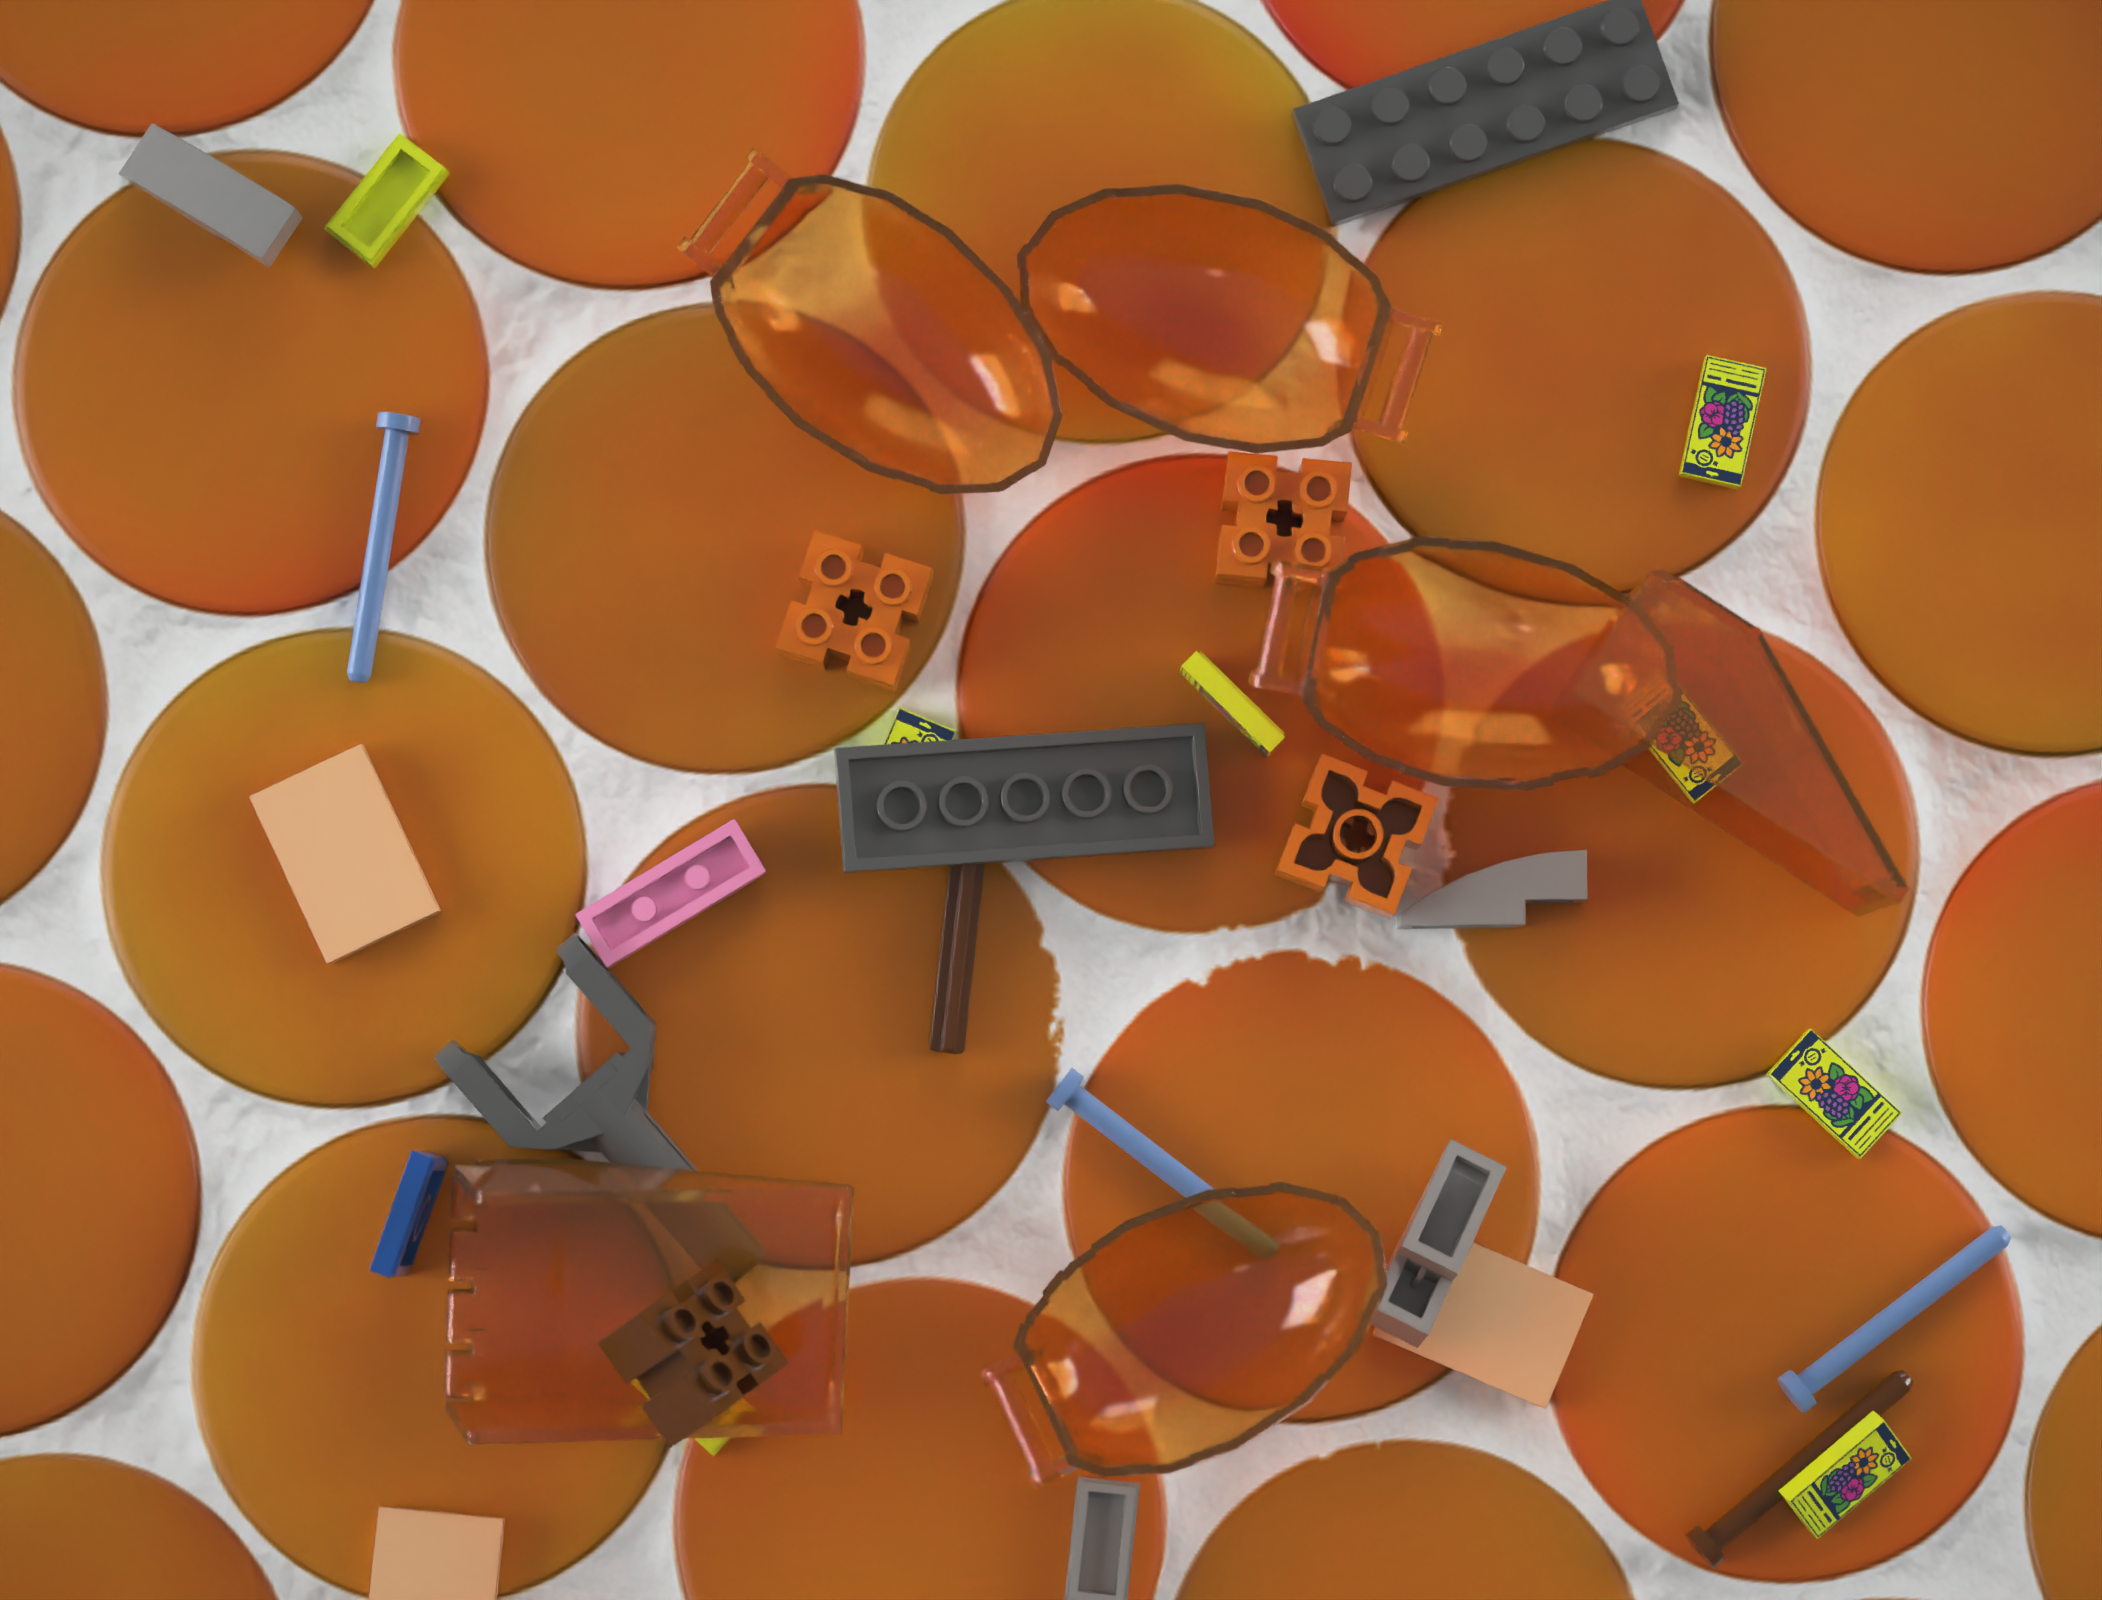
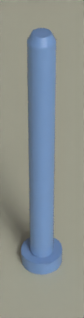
(379, 542)
(1125, 1135)
(1802, 1386)

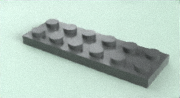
(1484, 109)
(1023, 798)

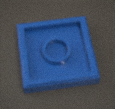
(409, 1214)

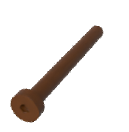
(1766, 1495)

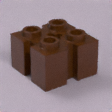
(693, 1353)

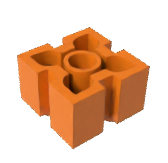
(1259, 490)
(819, 628)
(1390, 821)

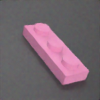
(671, 893)

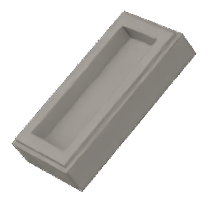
(1102, 1539)

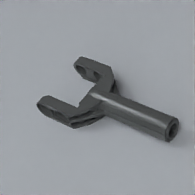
(604, 1111)

